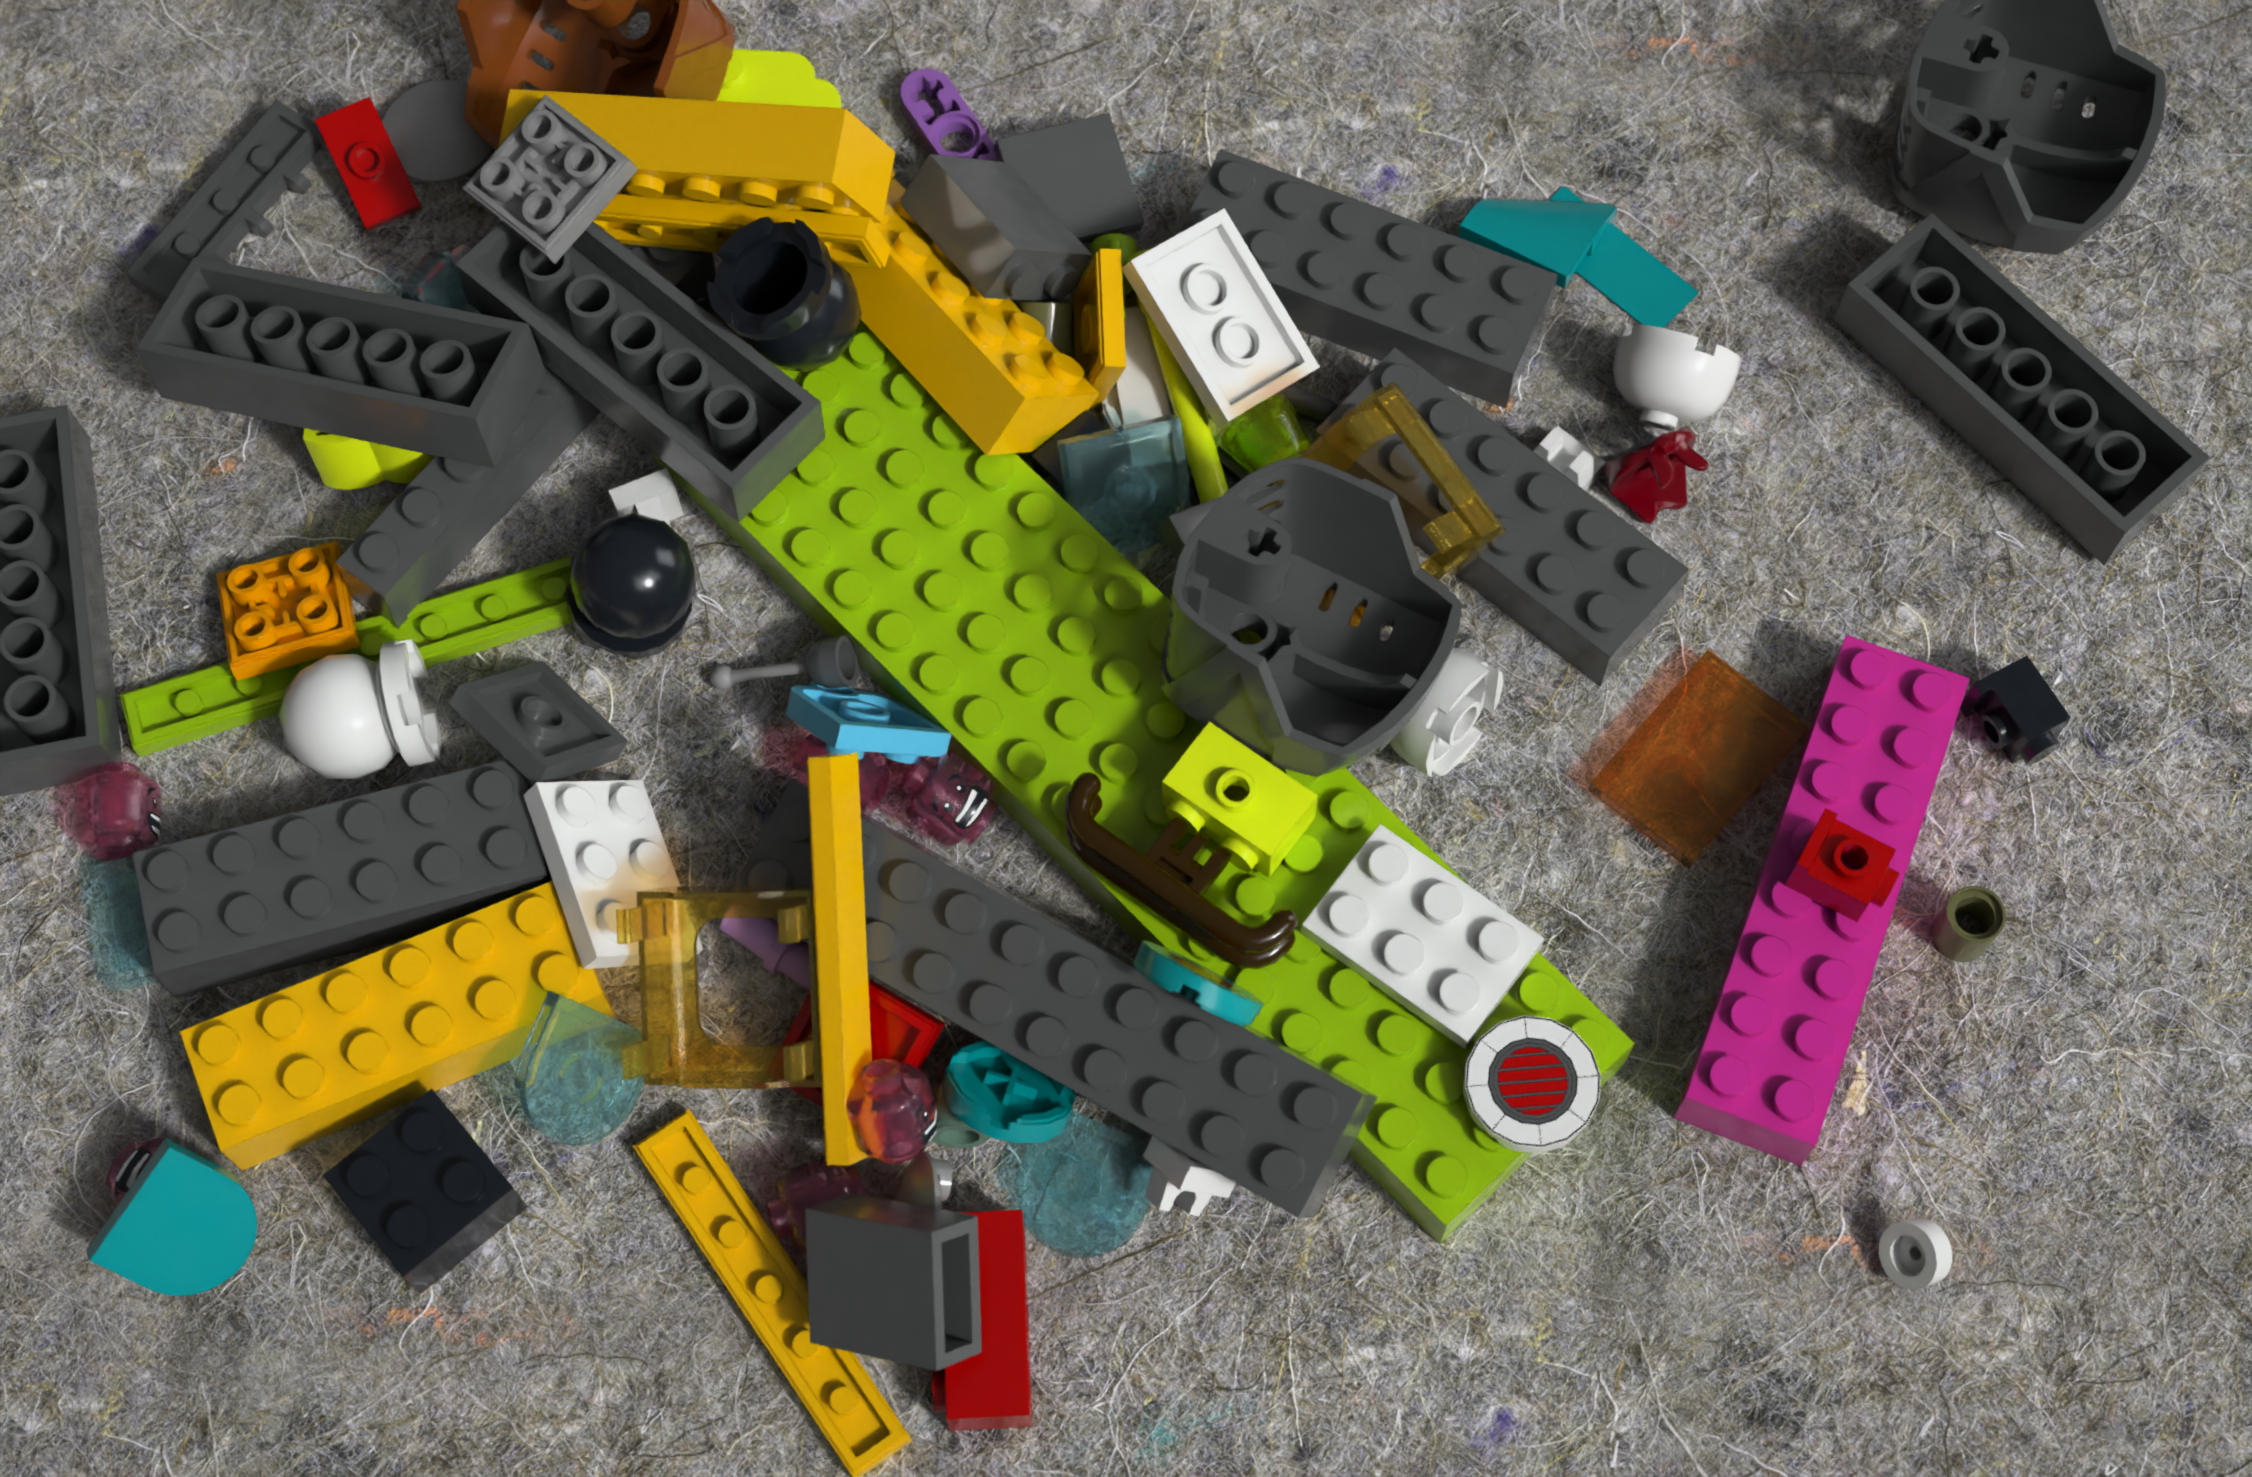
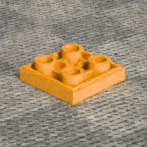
(286, 611)

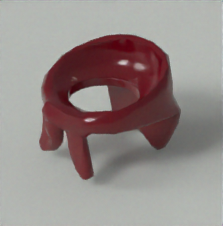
(1655, 474)

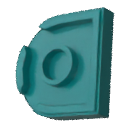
(178, 1225)

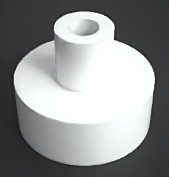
(1915, 1253)

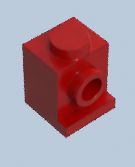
(1828, 881)

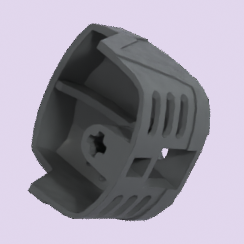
(2034, 172)
(1314, 685)

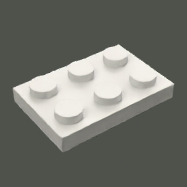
(1220, 317)
(600, 853)
(1422, 936)

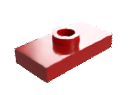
(368, 164)

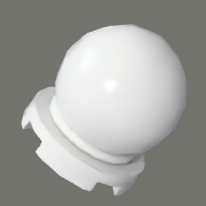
(356, 714)

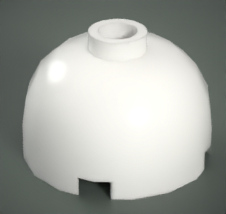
(1672, 375)
(1444, 723)

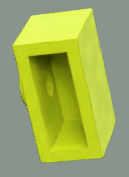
(1238, 800)

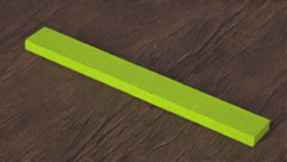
(440, 626)

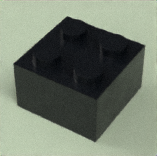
(425, 1191)

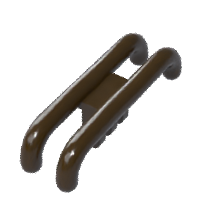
(1174, 882)

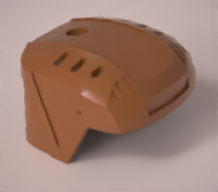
(677, 57)

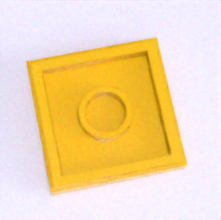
(1100, 322)

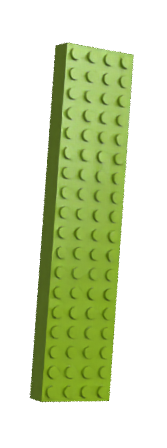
(1044, 663)

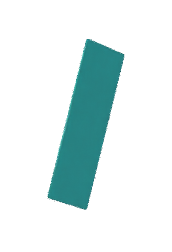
(1632, 275)

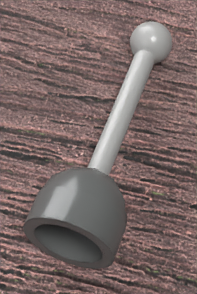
(827, 662)

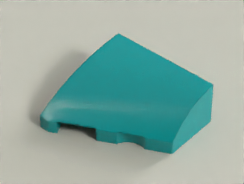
(1539, 232)

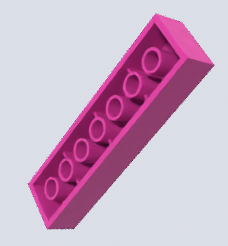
(1796, 964)

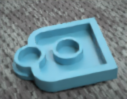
(865, 723)

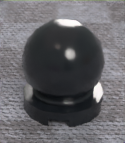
(785, 294)
(631, 586)

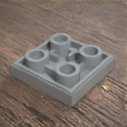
(550, 179)

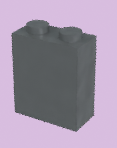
(995, 229)
(893, 1280)

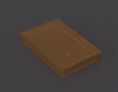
(1698, 758)

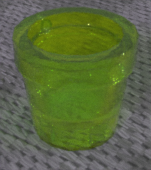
(1266, 434)

